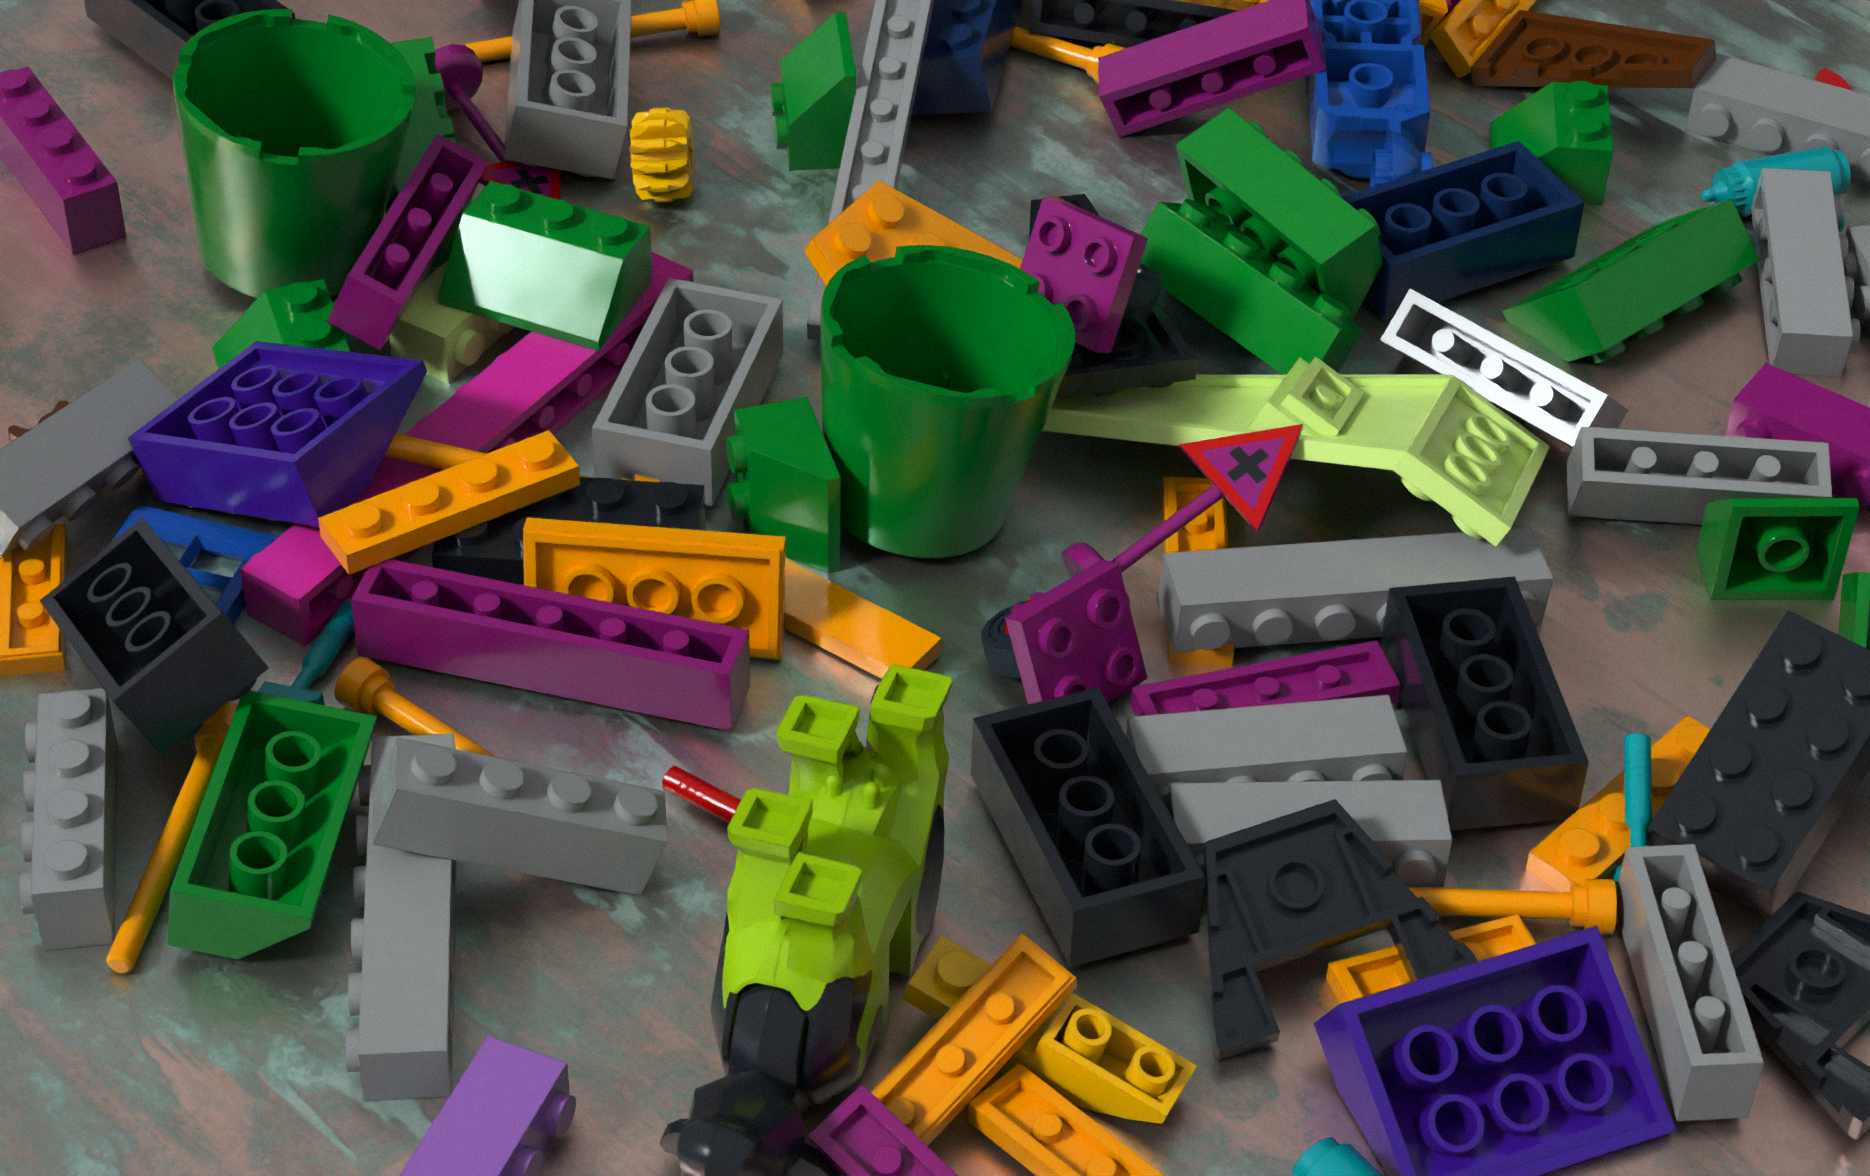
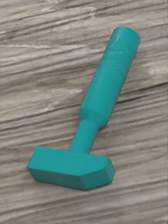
(318, 658)
(1637, 789)

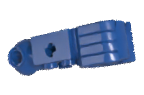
(1374, 96)

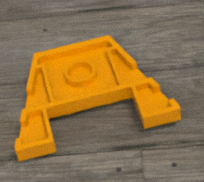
(886, 220)

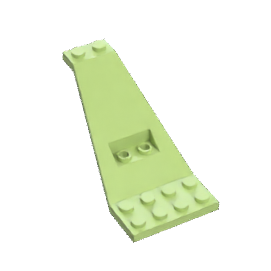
(1422, 426)

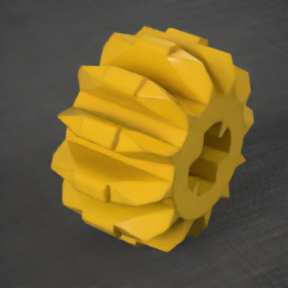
(662, 155)

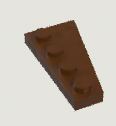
(1565, 49)

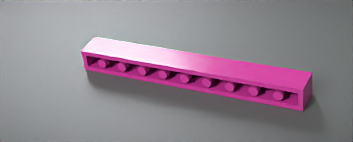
(524, 392)

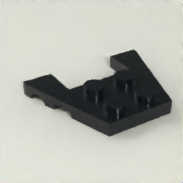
(1298, 891)
(1809, 996)

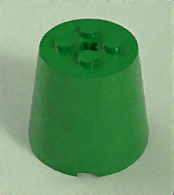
(289, 144)
(936, 393)

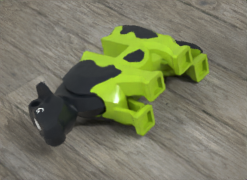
(817, 914)

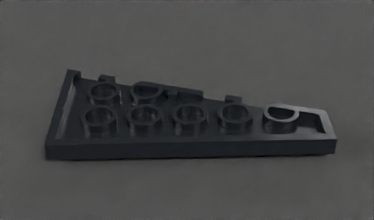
(1144, 352)

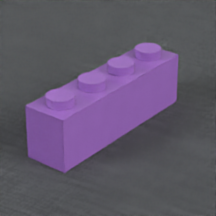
(498, 1116)

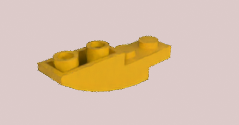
(1075, 1051)

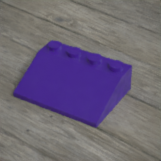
(279, 432)
(1498, 1065)

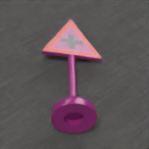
(461, 79)
(1241, 469)

